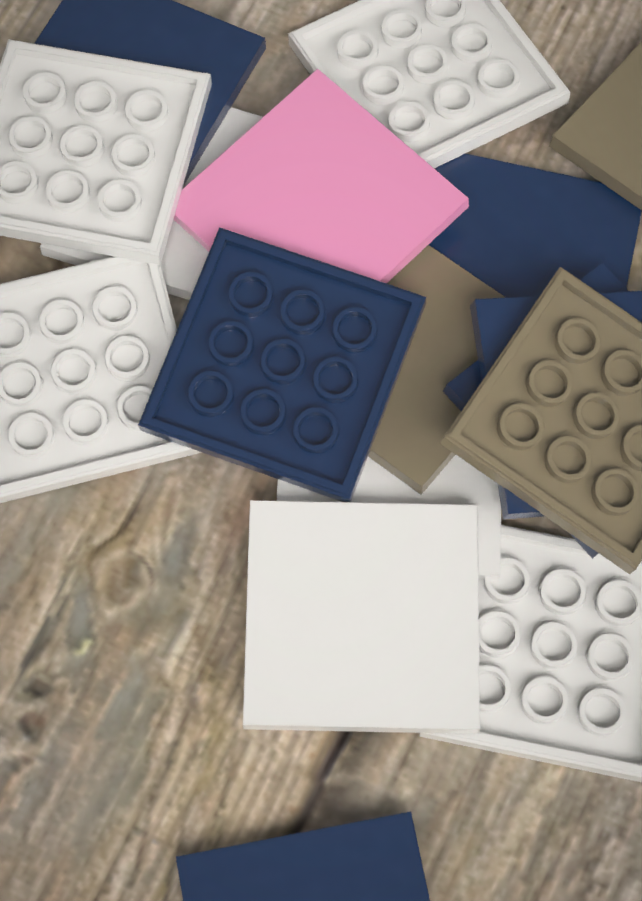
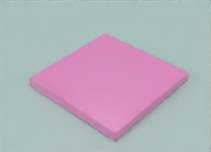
(324, 186)

